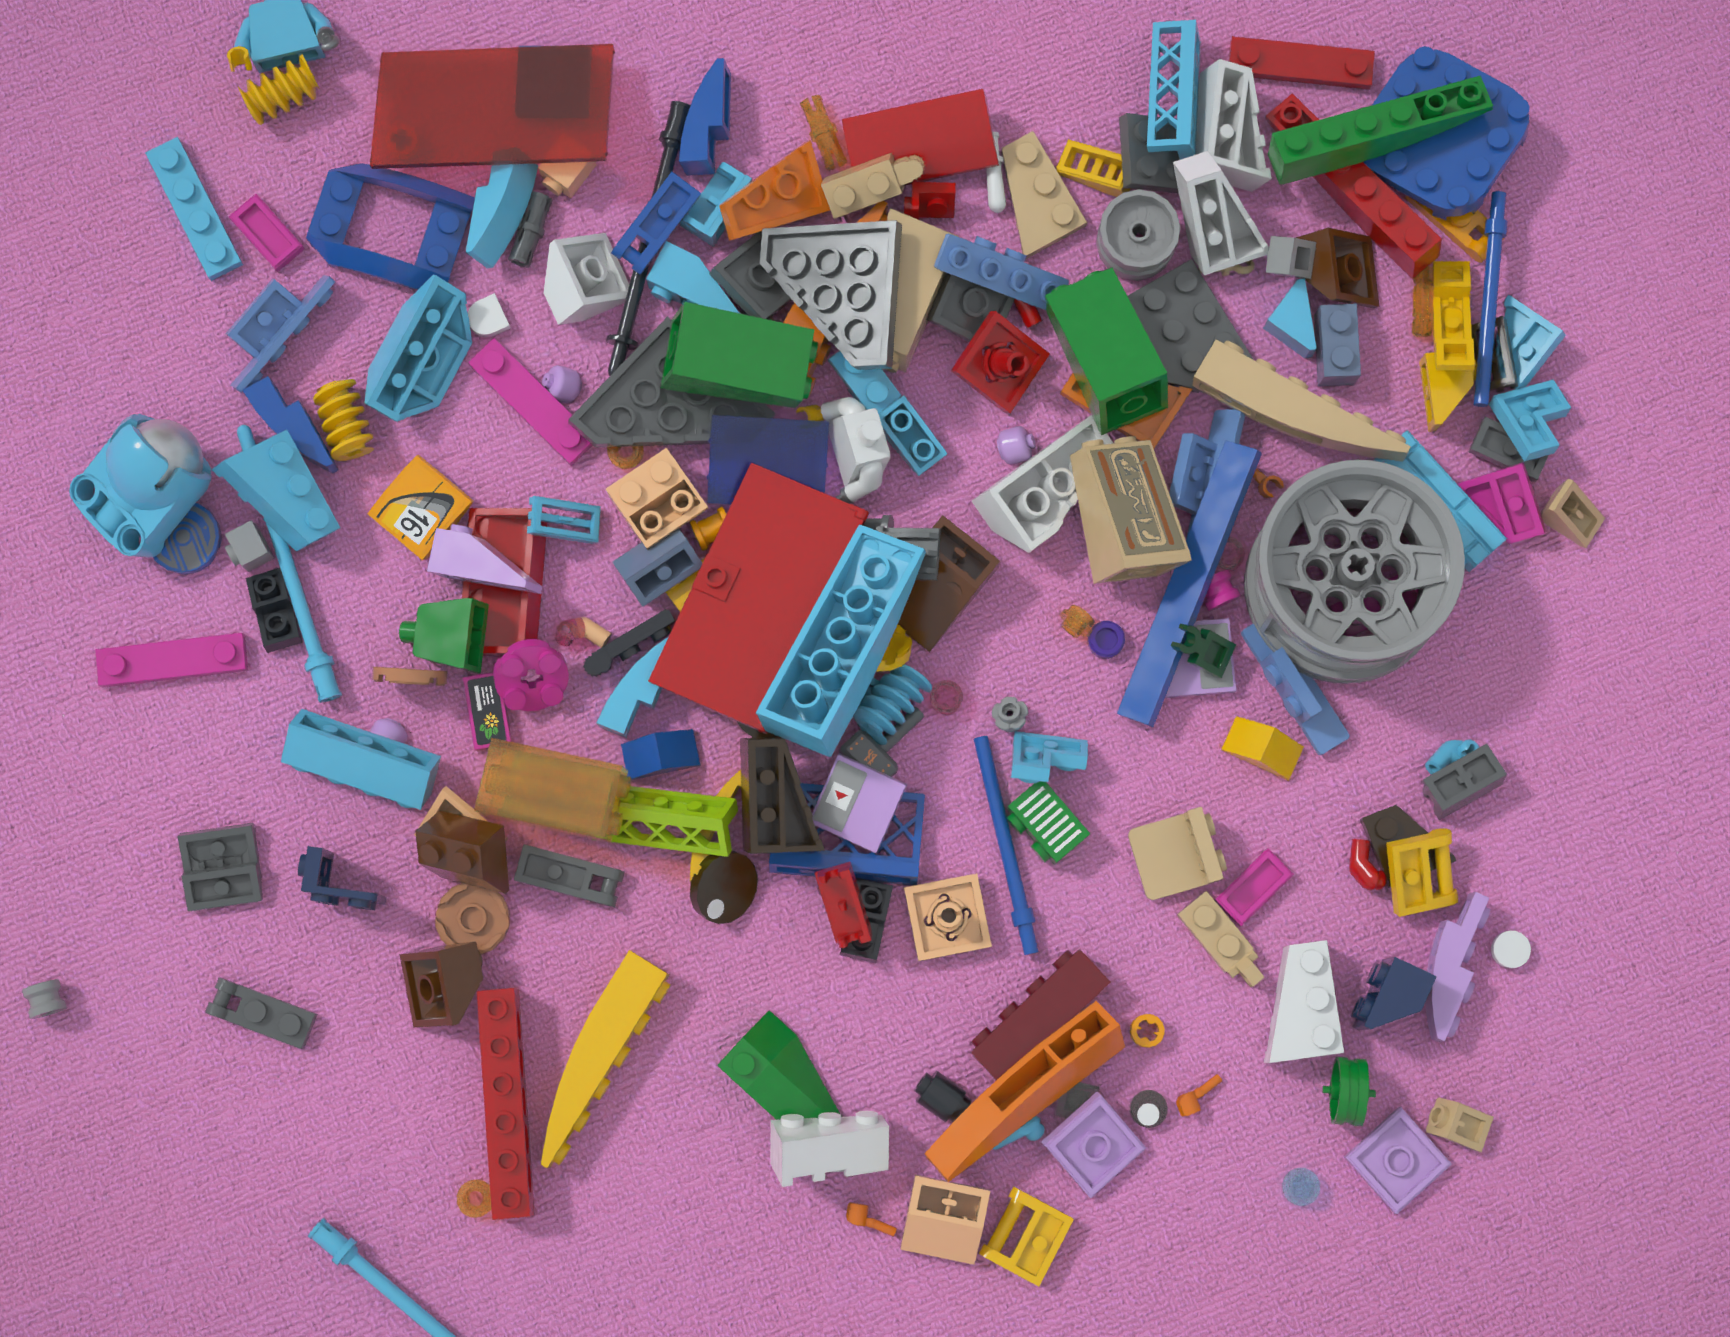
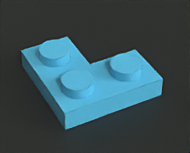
(1525, 415)
(1037, 752)

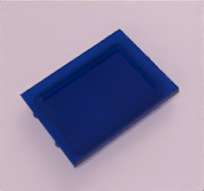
(780, 445)

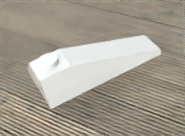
(1039, 493)

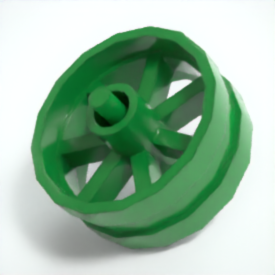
(1349, 1091)

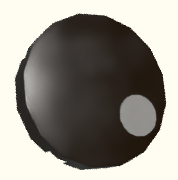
(724, 887)

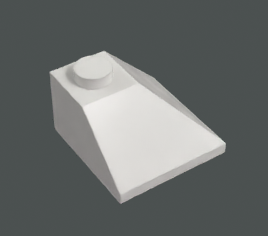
(583, 278)

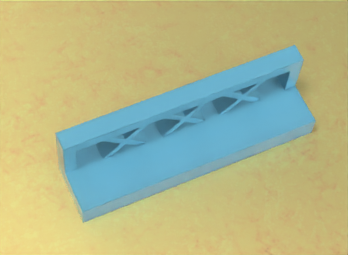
(1187, 92)

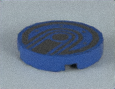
(191, 543)

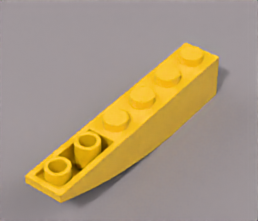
(601, 1046)

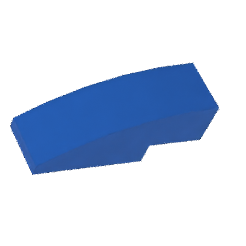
(707, 121)
(279, 417)

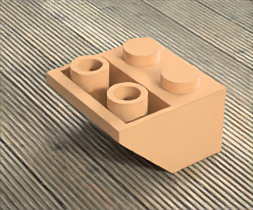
(656, 498)
(945, 1219)

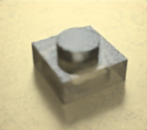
(1074, 1099)

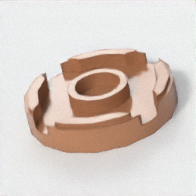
(409, 676)
(473, 916)

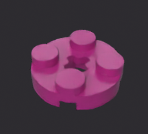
(537, 694)

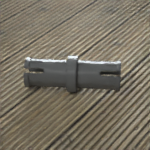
(530, 229)

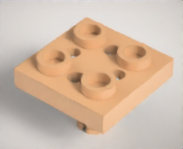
(963, 894)

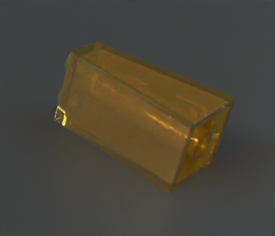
(552, 790)

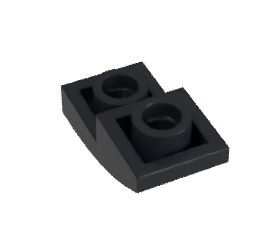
(273, 610)
(876, 903)

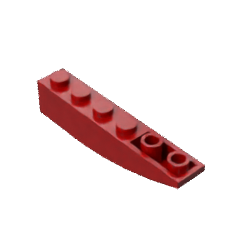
(1369, 201)

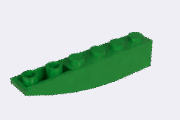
(1374, 130)

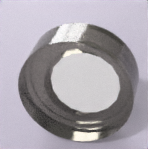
(1148, 1108)

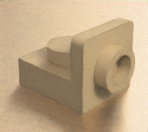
(1459, 1124)

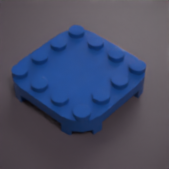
(1461, 164)

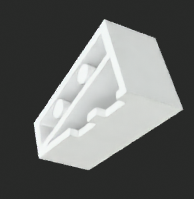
(828, 1145)

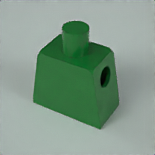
(449, 633)

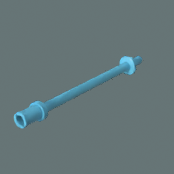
(318, 662)
(346, 1253)

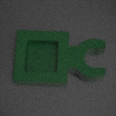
(1206, 650)

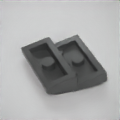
(220, 867)

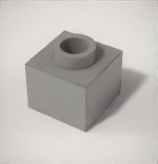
(1290, 257)
(248, 546)

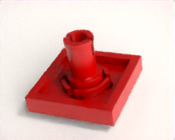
(1021, 360)

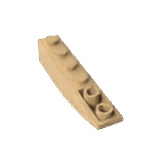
(1290, 406)

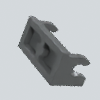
(1464, 781)

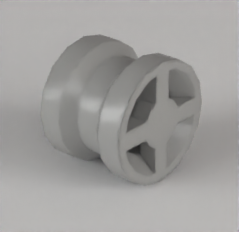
(44, 999)

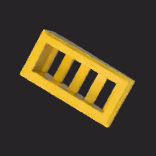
(1093, 179)

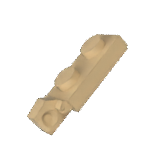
(1221, 938)

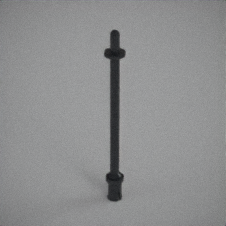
(671, 141)

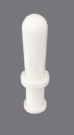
(995, 184)

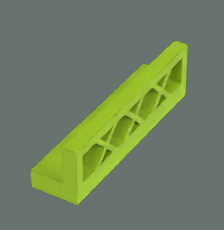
(680, 809)

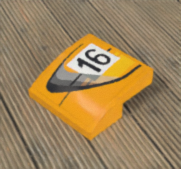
(418, 504)

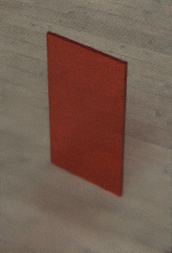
(493, 106)

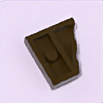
(1390, 826)

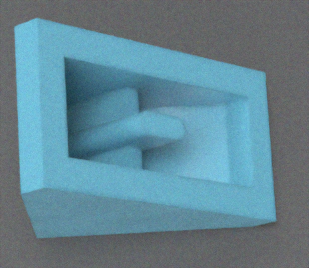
(1293, 321)

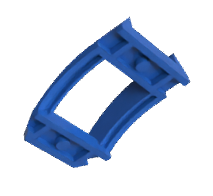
(439, 241)

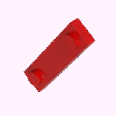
(1304, 62)

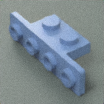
(996, 271)
(270, 322)
(1198, 459)
(1299, 695)

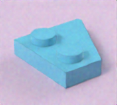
(1530, 338)

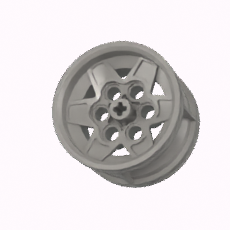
(1390, 505)

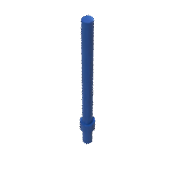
(1495, 231)
(1022, 915)

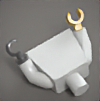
(857, 444)

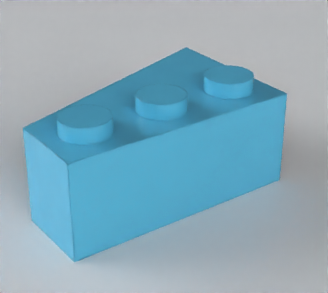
(281, 490)

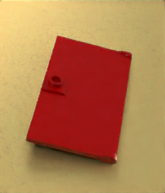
(754, 593)

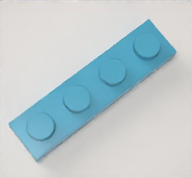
(194, 208)

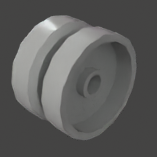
(1133, 214)

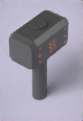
(867, 751)

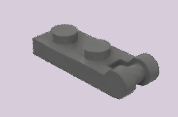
(567, 875)
(262, 1013)

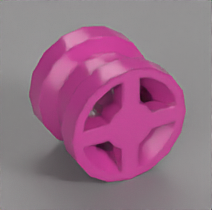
(1221, 591)

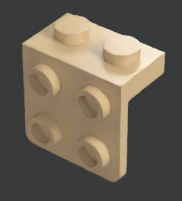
(1177, 854)

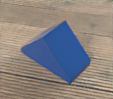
(660, 753)

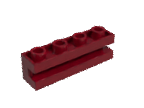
(1041, 1014)

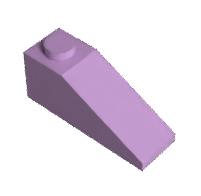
(471, 559)

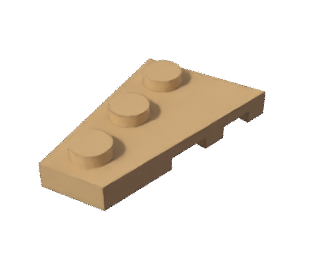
(1039, 196)

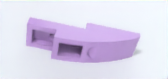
(1453, 983)

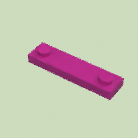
(529, 400)
(171, 660)

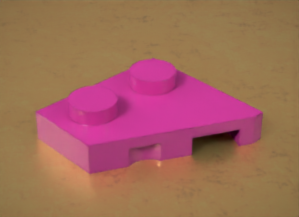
(1507, 502)

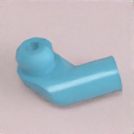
(1449, 753)
(1032, 1130)

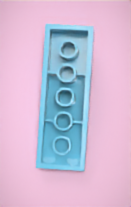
(841, 642)

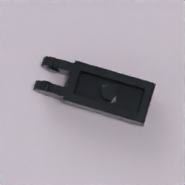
(628, 643)

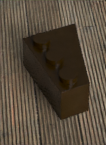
(773, 801)

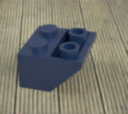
(1394, 993)

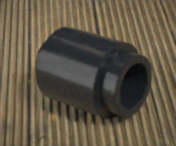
(942, 1096)

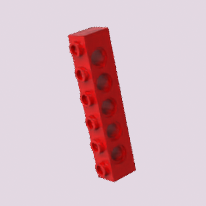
(505, 1103)

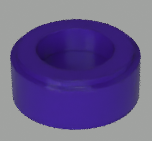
(1106, 639)

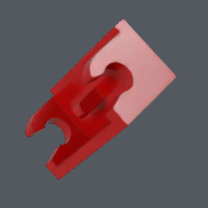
(844, 904)

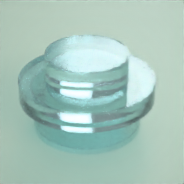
(1301, 1186)

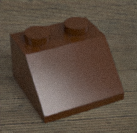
(464, 850)

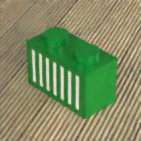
(1047, 822)

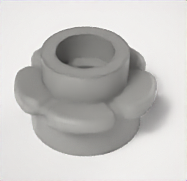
(1010, 723)

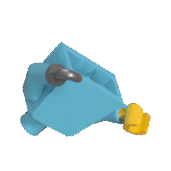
(281, 33)

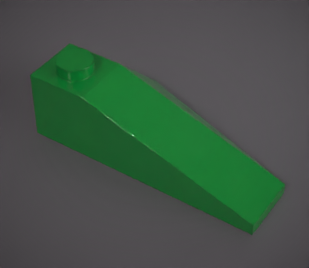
(777, 1071)

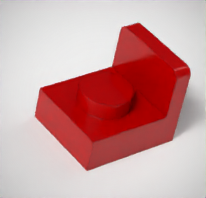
(931, 200)

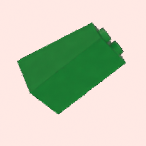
(1108, 350)
(738, 357)

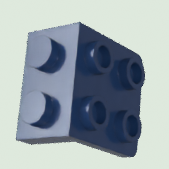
(316, 873)

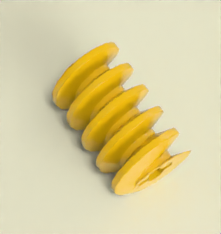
(279, 90)
(341, 420)

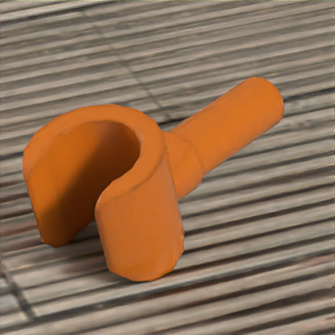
(1262, 480)
(1188, 1102)
(857, 1215)

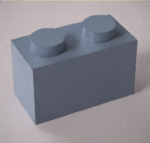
(1337, 345)
(659, 567)

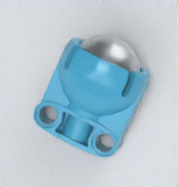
(142, 484)

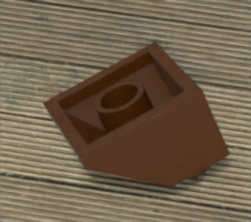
(1344, 267)
(441, 982)

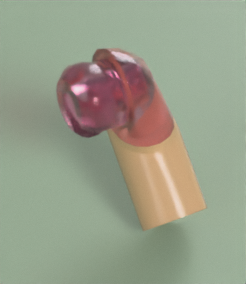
(579, 628)

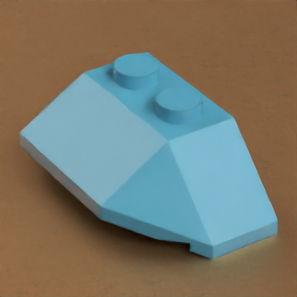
(420, 352)

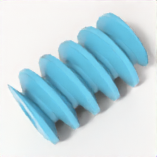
(888, 700)

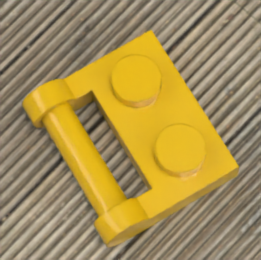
(1412, 876)
(1038, 1242)

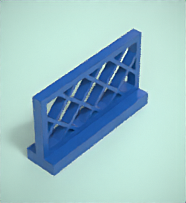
(865, 866)

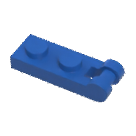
(657, 222)

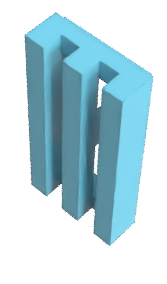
(537, 516)

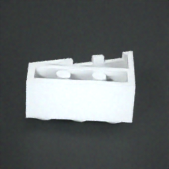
(1230, 125)
(1214, 217)
(1305, 1006)

